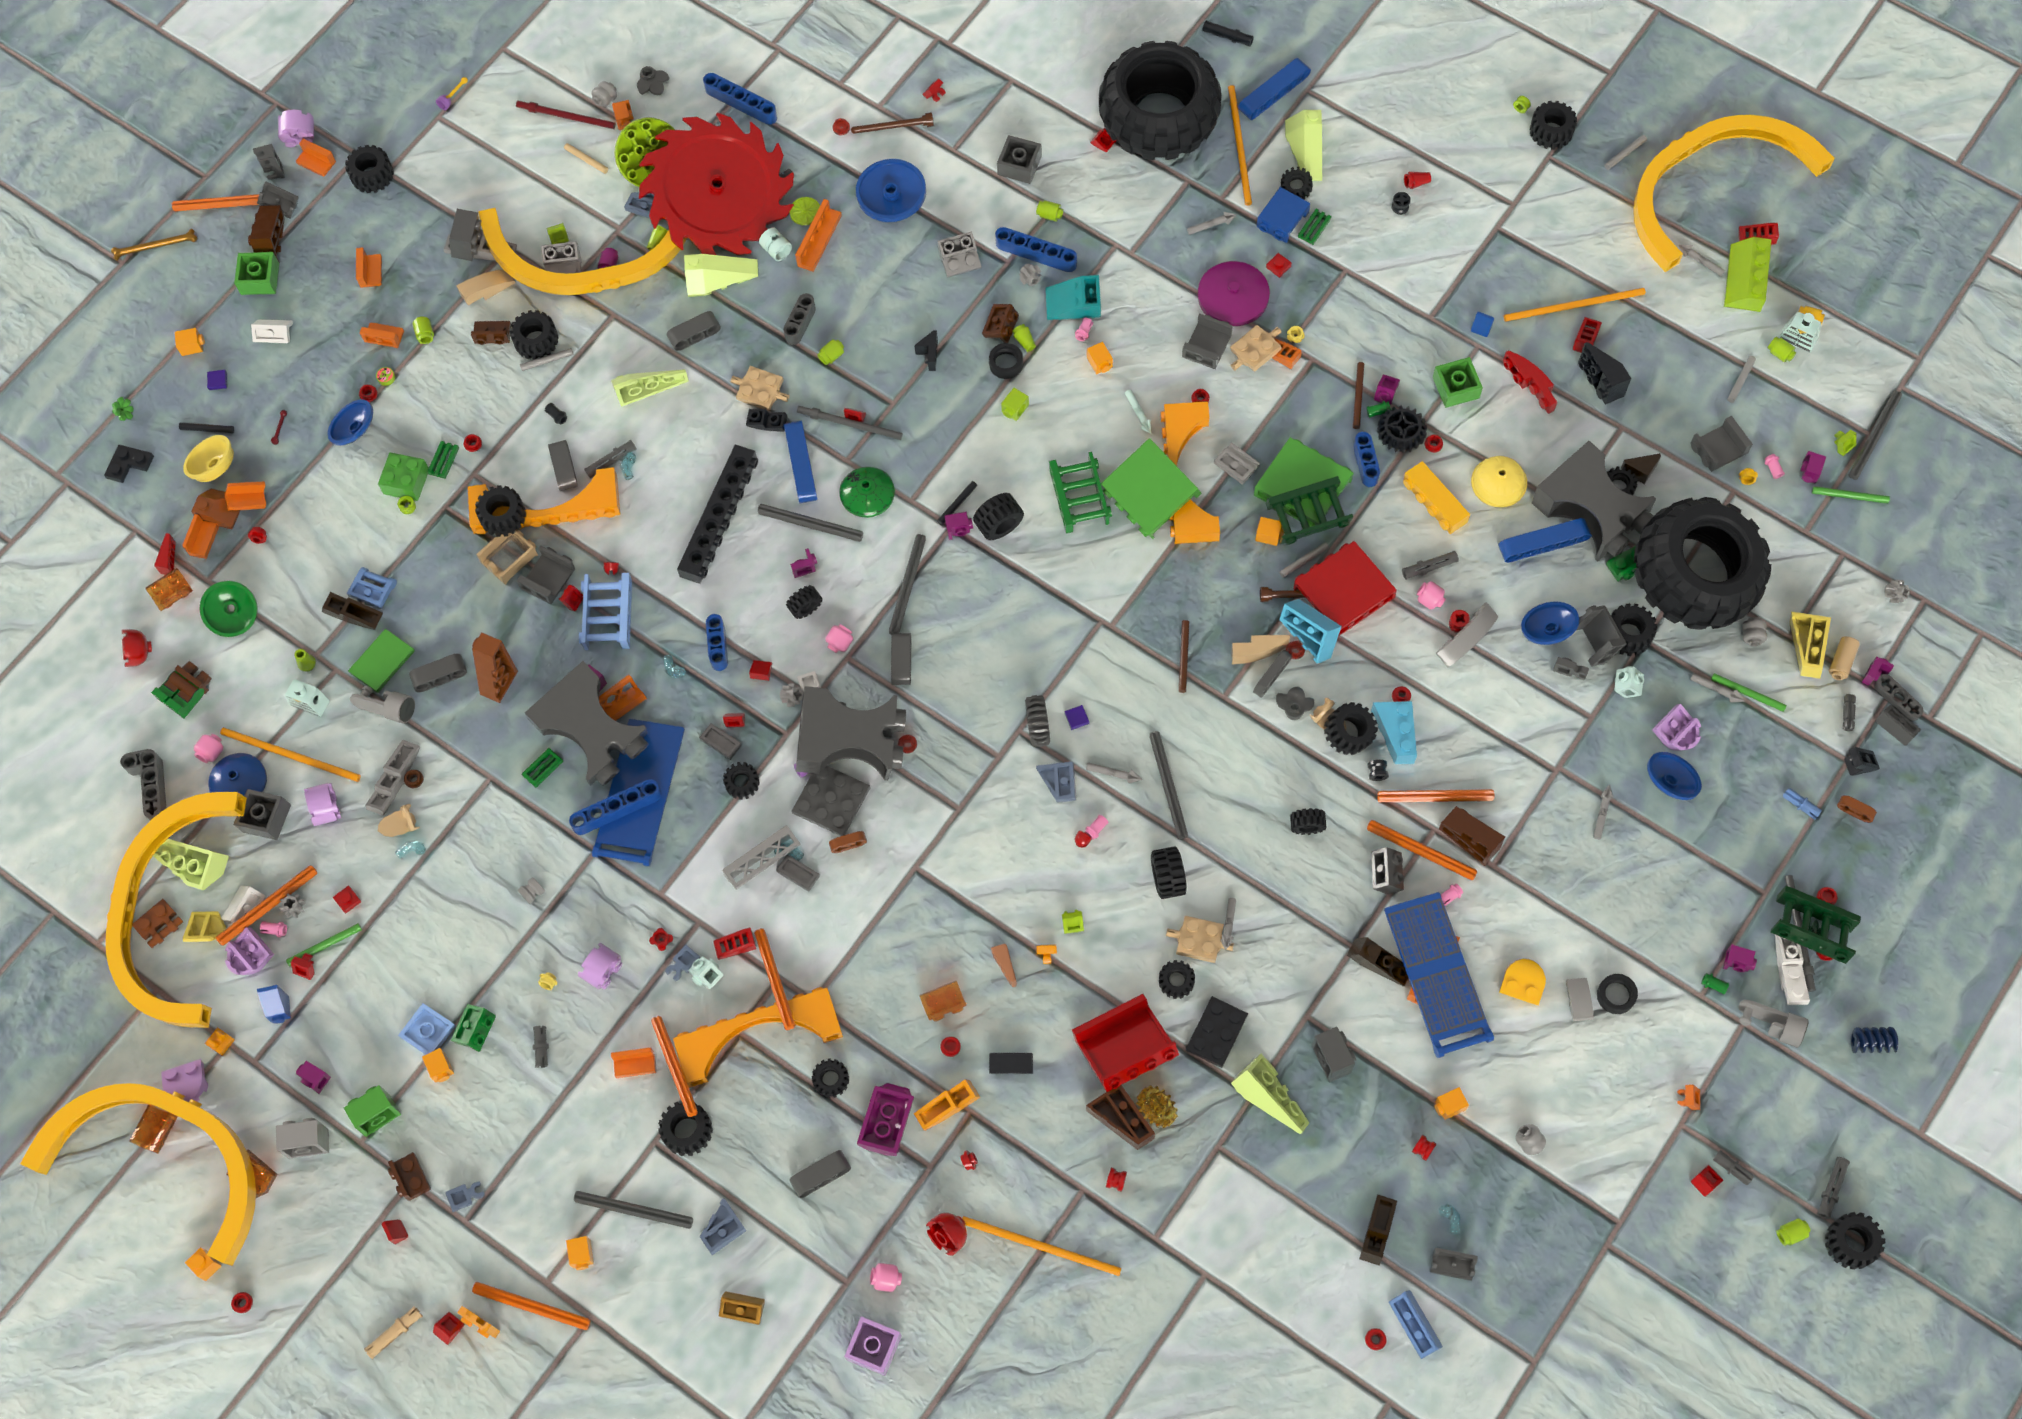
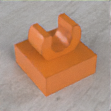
(1692, 1097)

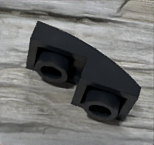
(766, 420)
(1011, 1063)

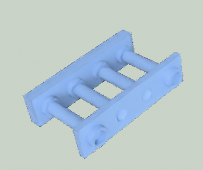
(622, 619)

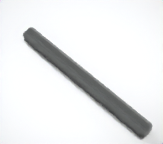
(1875, 435)
(810, 522)
(907, 584)
(1168, 785)
(633, 1209)

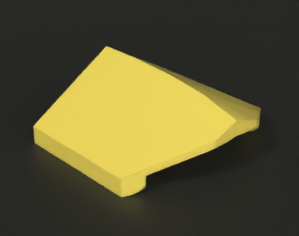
(203, 927)

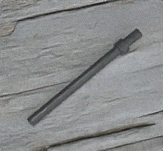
(815, 413)
(1807, 968)

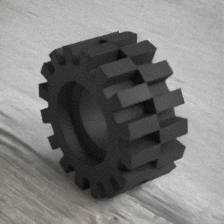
(1297, 174)
(1625, 476)
(804, 602)
(746, 790)
(1308, 821)
(1176, 967)
(839, 1086)

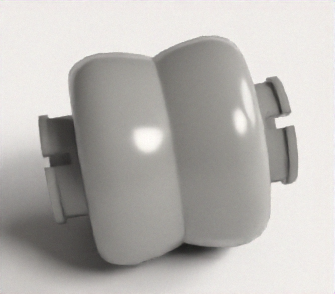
(604, 94)
(1754, 631)
(1530, 1139)

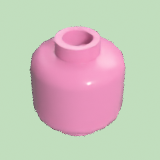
(1431, 595)
(839, 638)
(208, 748)
(885, 1277)

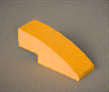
(947, 1104)

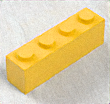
(1436, 497)

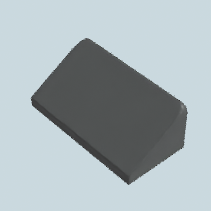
(1897, 725)

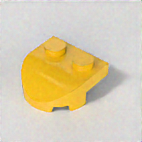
(1524, 981)

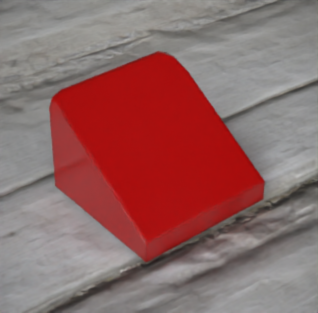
(1102, 140)
(854, 414)
(760, 670)
(734, 720)
(1706, 1181)
(395, 1231)
(447, 1328)

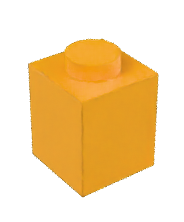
(189, 341)
(1099, 358)
(1269, 531)
(438, 1065)
(1451, 1103)
(580, 1252)
(202, 1264)

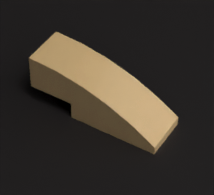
(484, 285)
(1259, 648)

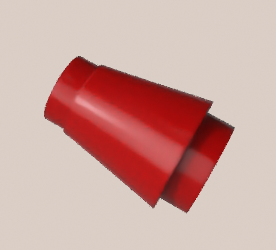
(1416, 179)

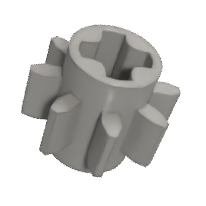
(1030, 274)
(1897, 591)
(791, 694)
(290, 901)

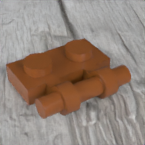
(154, 919)

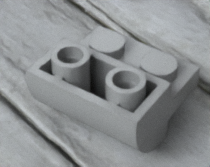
(959, 254)
(562, 257)

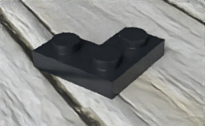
(127, 458)

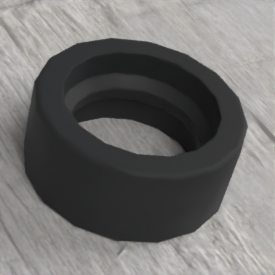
(1006, 348)
(1610, 1007)

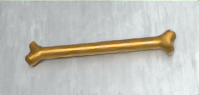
(189, 236)

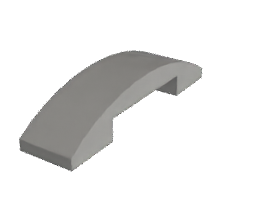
(1469, 636)

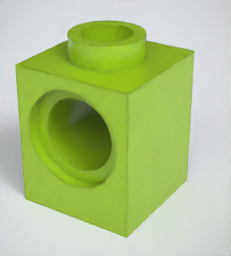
(1014, 404)

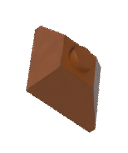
(213, 508)

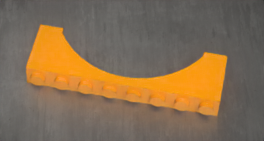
(1181, 423)
(597, 500)
(700, 1048)

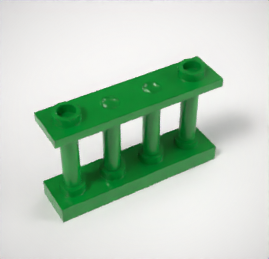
(1066, 503)

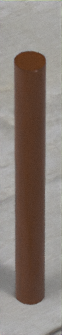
(1358, 395)
(1184, 656)

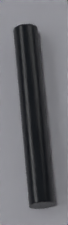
(206, 427)
(958, 501)

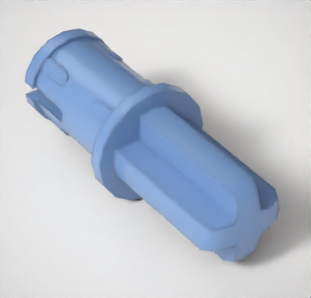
(1802, 803)

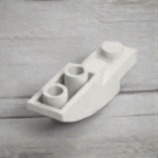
(1791, 971)

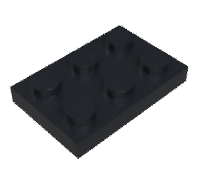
(1216, 1032)

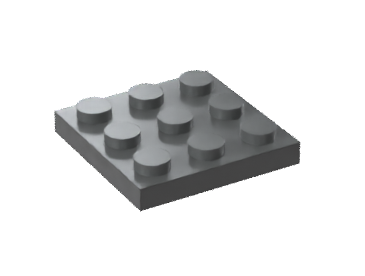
(831, 800)

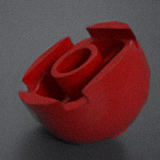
(135, 647)
(947, 1232)

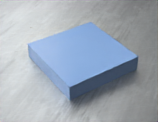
(426, 1030)

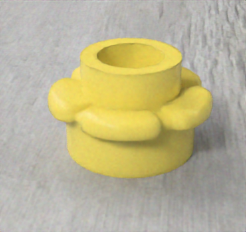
(1295, 330)
(547, 981)

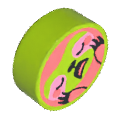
(385, 376)

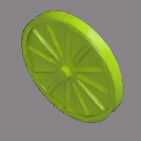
(804, 210)

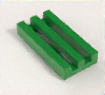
(1316, 213)
(437, 456)
(547, 772)

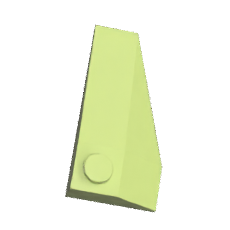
(1305, 138)
(711, 272)
(642, 385)
(191, 863)
(1261, 1087)

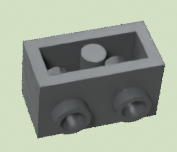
(1387, 870)

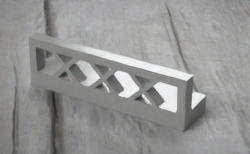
(759, 853)

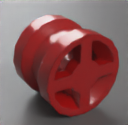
(1457, 625)
(1424, 1147)
(1116, 1179)

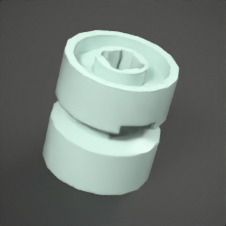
(775, 244)

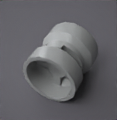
(531, 890)

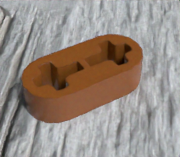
(1856, 808)
(847, 842)

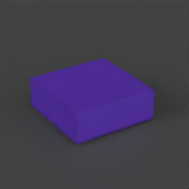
(217, 379)
(1076, 717)

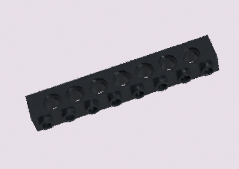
(697, 571)

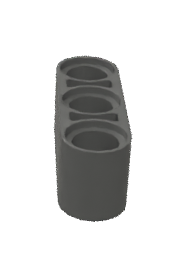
(799, 326)
(693, 330)
(562, 465)
(901, 658)
(437, 672)
(820, 1174)

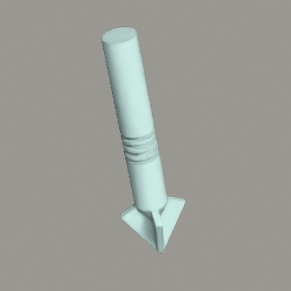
(1146, 424)

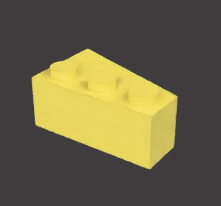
(1810, 642)

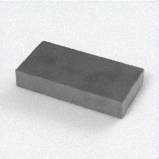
(720, 741)
(798, 873)

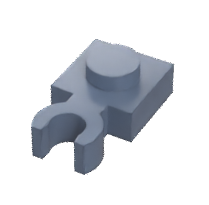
(683, 961)
(461, 1196)

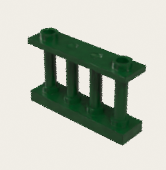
(1295, 498)
(1823, 911)

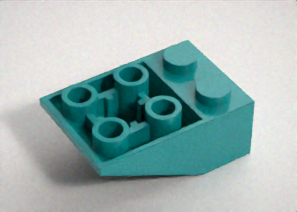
(1074, 298)

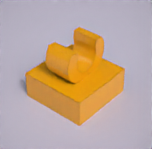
(1046, 950)
(219, 1041)

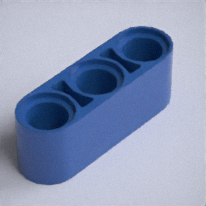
(1366, 451)
(716, 650)

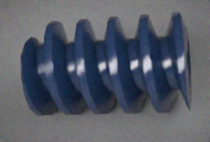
(1874, 1038)

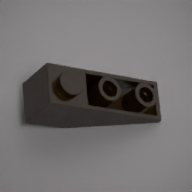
(1378, 960)

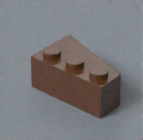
(267, 230)
(1472, 835)
(1122, 1116)

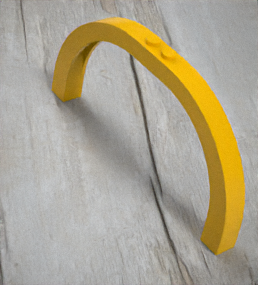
(1765, 128)
(573, 283)
(125, 896)
(240, 1169)

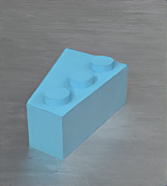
(1312, 628)
(1397, 727)

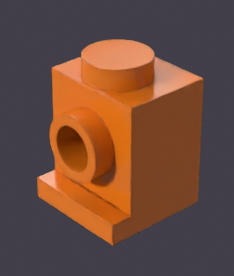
(622, 113)

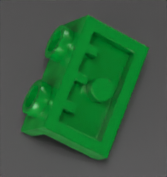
(1623, 565)
(473, 1027)

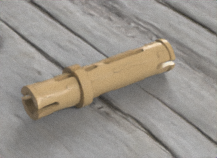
(401, 1325)

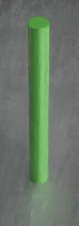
(1850, 494)
(1748, 692)
(328, 942)

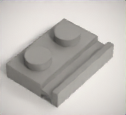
(1236, 463)

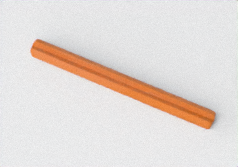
(219, 202)
(1435, 795)
(1422, 850)
(266, 905)
(774, 979)
(674, 1066)
(531, 1306)

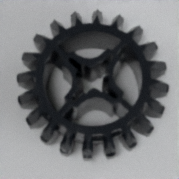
(1410, 424)

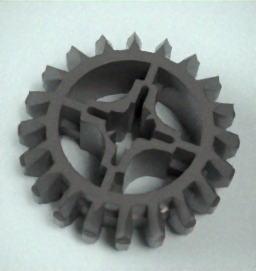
(1037, 721)

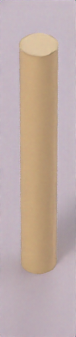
(586, 158)

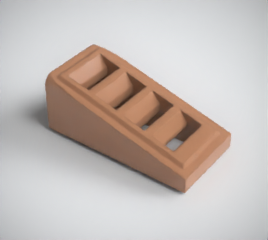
(1003, 959)

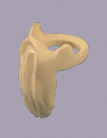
(1322, 712)
(398, 822)

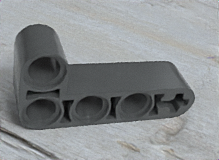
(148, 787)

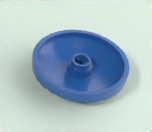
(891, 190)

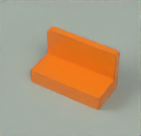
(315, 158)
(368, 269)
(382, 334)
(245, 496)
(200, 537)
(634, 1062)

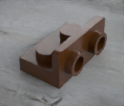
(1001, 322)
(491, 332)
(409, 1177)

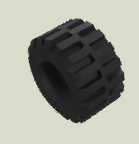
(1553, 136)
(373, 179)
(531, 323)
(497, 498)
(998, 516)
(1642, 620)
(1360, 718)
(1168, 872)
(685, 1145)
(1868, 1231)

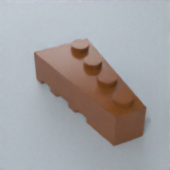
(493, 667)

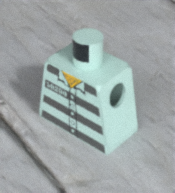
(1802, 331)
(302, 696)

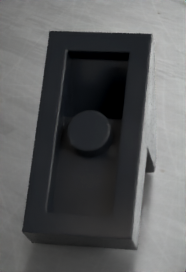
(928, 347)
(1861, 761)

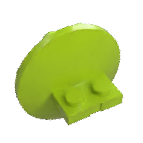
(633, 145)

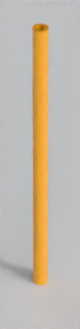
(1239, 143)
(1574, 304)
(290, 754)
(1042, 1246)

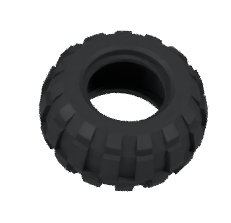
(1160, 70)
(1679, 590)

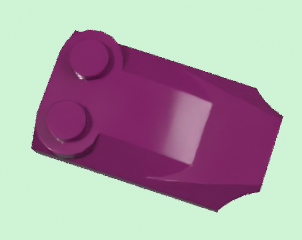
(886, 1119)

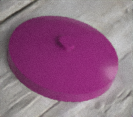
(1233, 293)

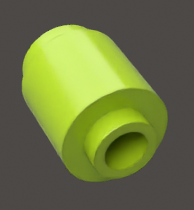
(1049, 210)
(423, 330)
(1782, 349)
(830, 352)
(1793, 1232)

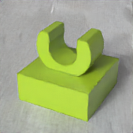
(557, 234)
(1845, 441)
(1072, 922)

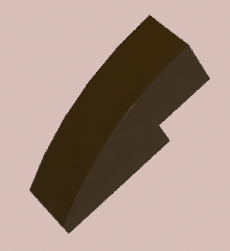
(351, 611)
(1378, 1230)

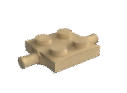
(1255, 348)
(759, 388)
(1199, 939)

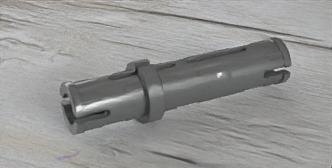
(629, 447)
(1449, 558)
(1826, 1209)

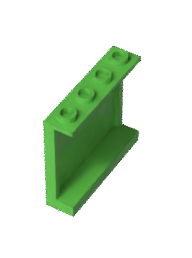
(1299, 467)
(1149, 488)

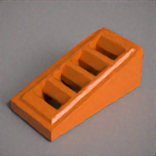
(1289, 349)

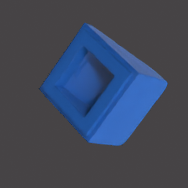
(1482, 324)

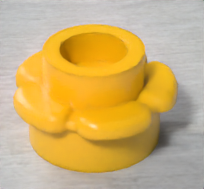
(1748, 476)

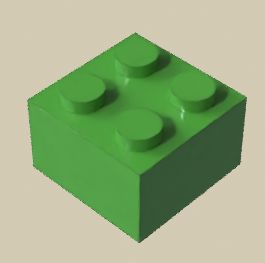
(256, 273)
(1457, 382)
(403, 476)
(372, 1110)

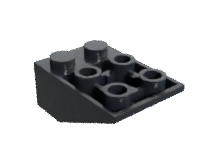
(1604, 373)

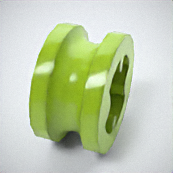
(1522, 104)
(401, 503)

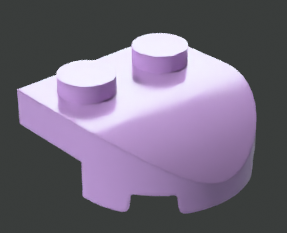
(1678, 729)
(247, 953)
(186, 1080)

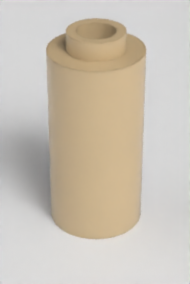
(1844, 658)

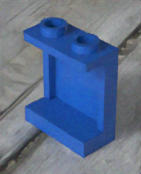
(1282, 214)

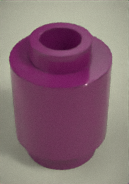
(608, 258)

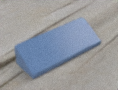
(1415, 1324)

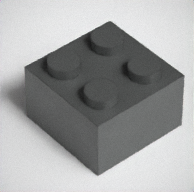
(1019, 159)
(465, 234)
(263, 814)
(1333, 1054)

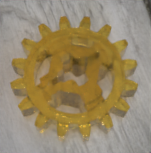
(1157, 1107)

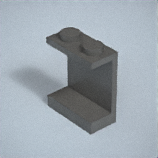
(1208, 341)
(1721, 445)
(547, 575)
(1601, 633)

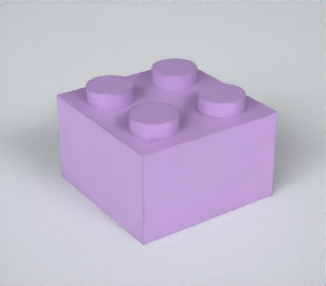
(873, 1346)

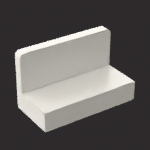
(271, 331)
(243, 901)

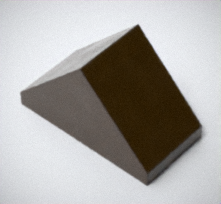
(1642, 466)

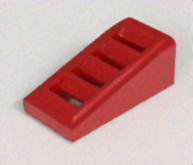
(1765, 228)
(1587, 334)
(166, 556)
(736, 950)

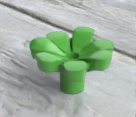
(122, 409)

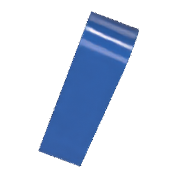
(1274, 89)
(740, 98)
(1042, 255)
(800, 462)
(1544, 540)
(605, 805)

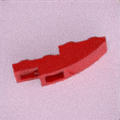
(1528, 374)

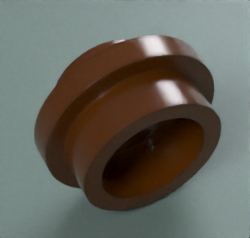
(410, 775)

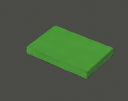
(381, 660)

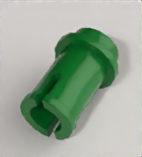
(1378, 409)
(1714, 983)

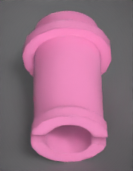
(1082, 332)
(1774, 466)
(1095, 828)
(1452, 893)
(278, 929)

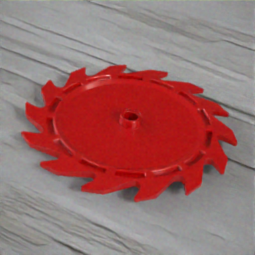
(711, 156)

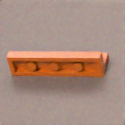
(817, 236)
(623, 701)

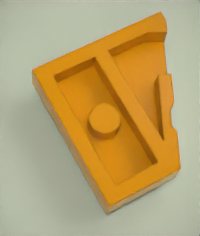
(484, 1327)

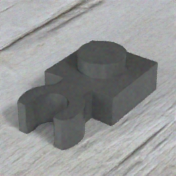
(1568, 667)

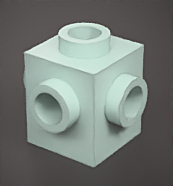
(1629, 682)
(705, 972)

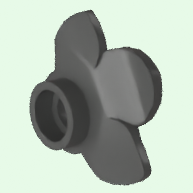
(652, 83)
(1294, 703)

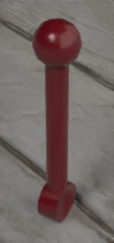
(274, 440)

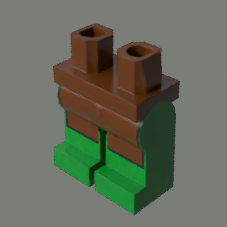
(182, 690)

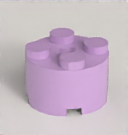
(294, 127)
(322, 804)
(600, 966)

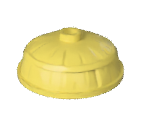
(209, 459)
(1498, 489)

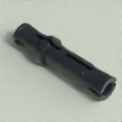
(1224, 32)

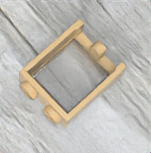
(507, 555)

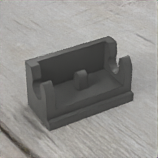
(269, 161)
(276, 196)
(1453, 1264)

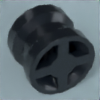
(1402, 198)
(1378, 770)

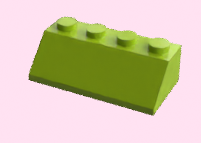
(1748, 274)

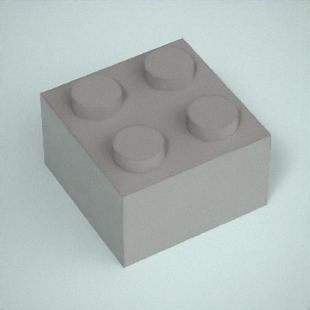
(302, 1138)

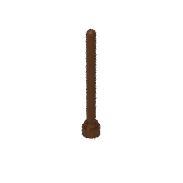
(926, 120)
(1267, 594)

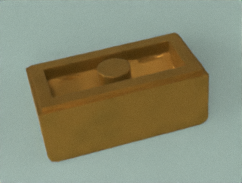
(741, 1307)

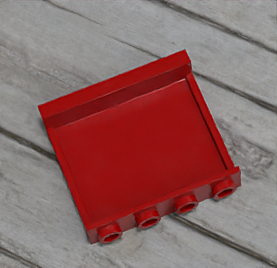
(1346, 586)
(1124, 1043)

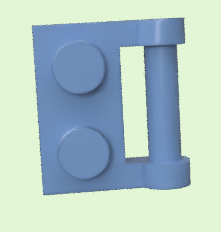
(369, 592)

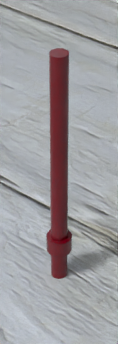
(534, 108)

